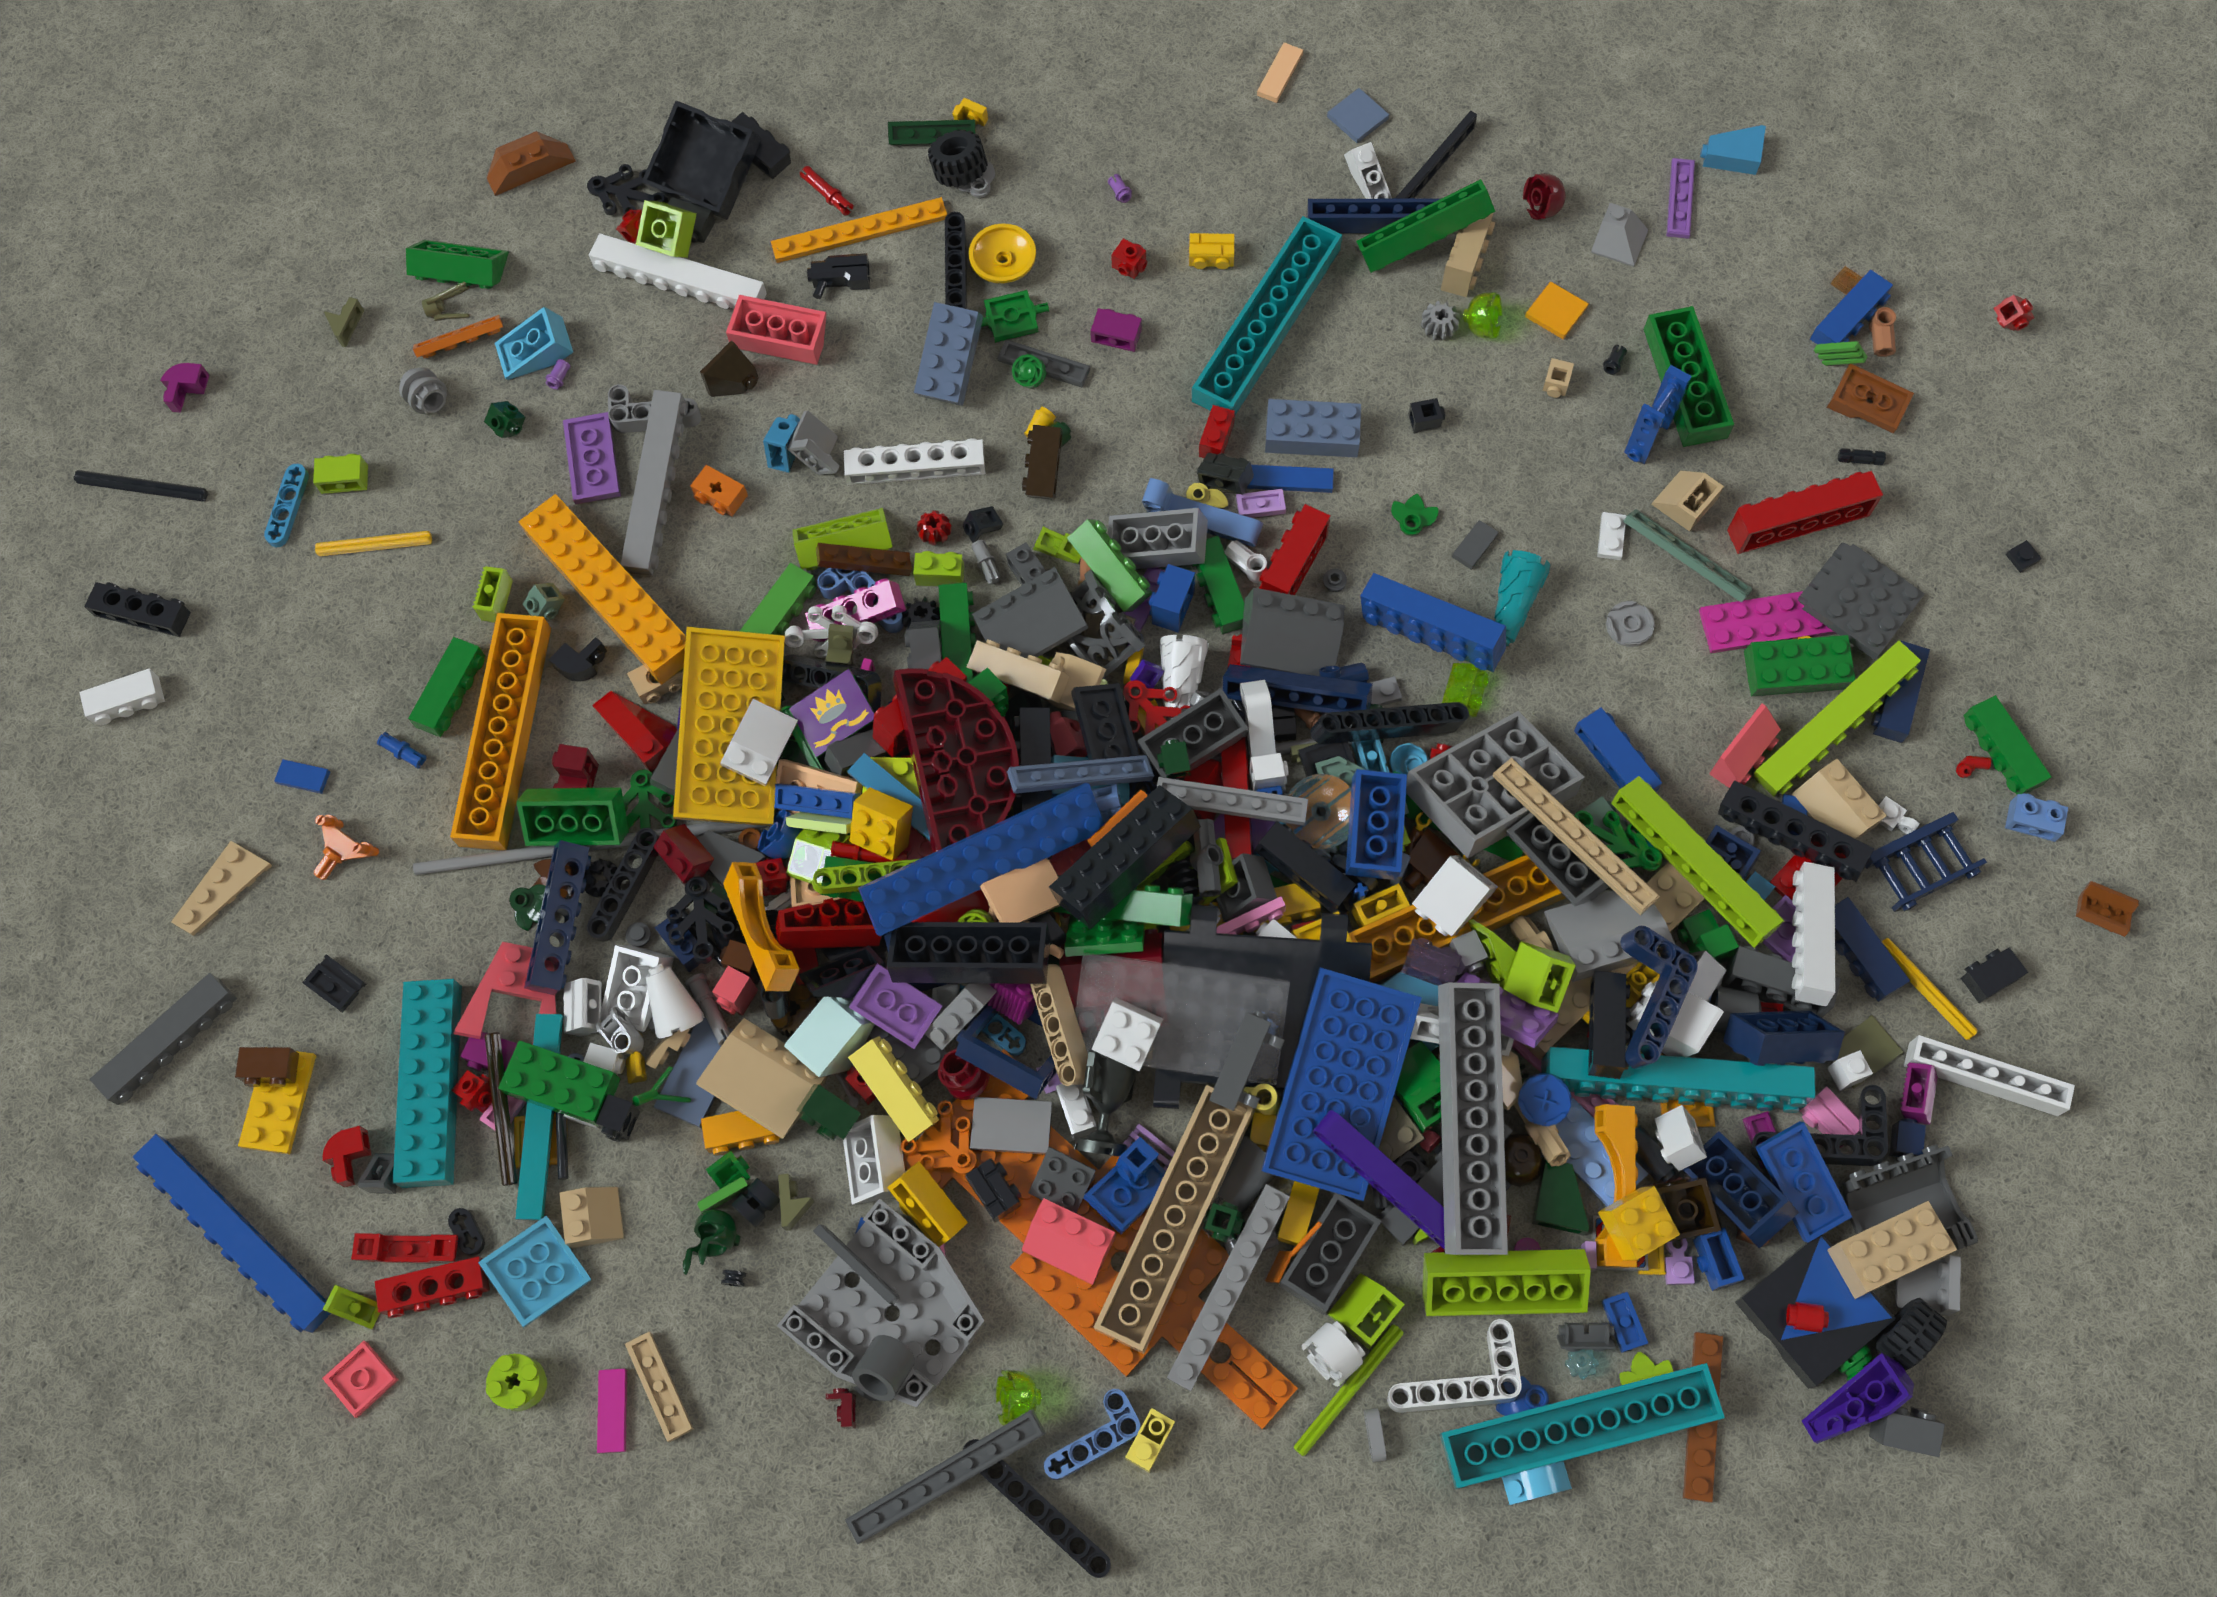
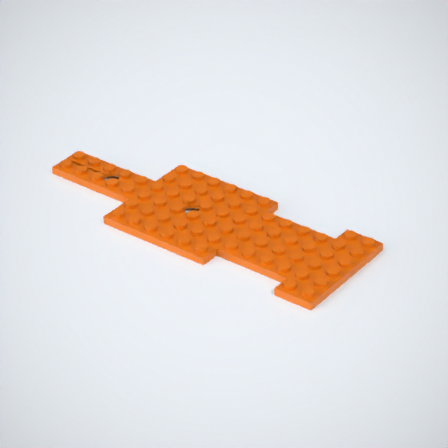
(1082, 1302)

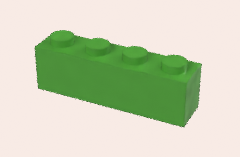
(1110, 565)
(782, 602)

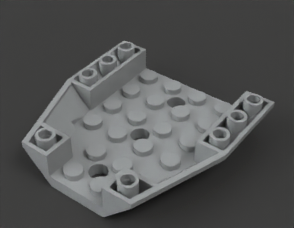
(842, 1321)

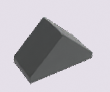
(379, 1175)

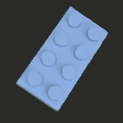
(1588, 1153)

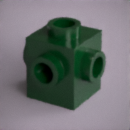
(504, 419)
(1217, 1215)

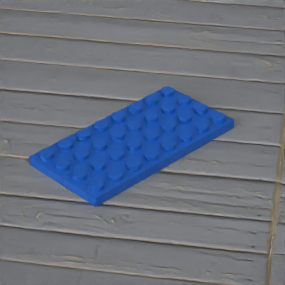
(1343, 1064)

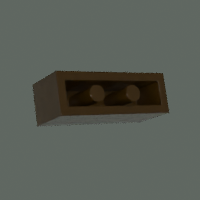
(1042, 462)

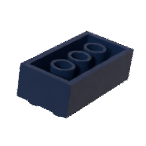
(1783, 1037)
(1742, 1191)

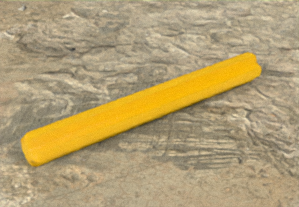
(373, 543)
(1931, 992)

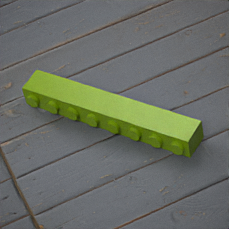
(1836, 718)
(1697, 861)

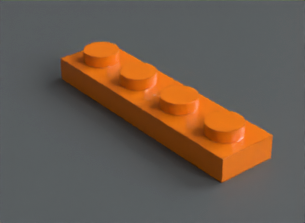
(449, 340)

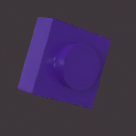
(1147, 673)

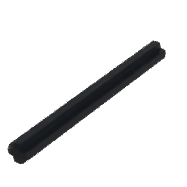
(140, 485)

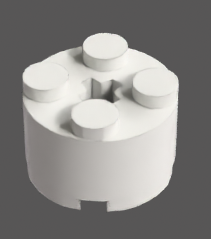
(1333, 1353)

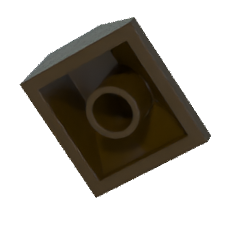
(729, 373)

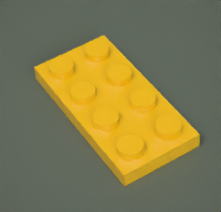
(276, 1111)

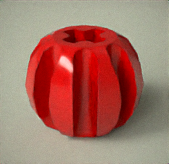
(927, 531)

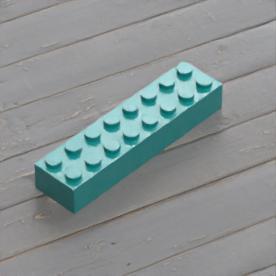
(425, 1080)

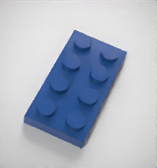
(1804, 1180)

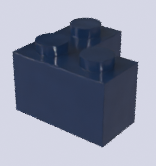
(1734, 851)

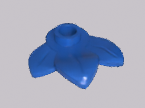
(1523, 1400)

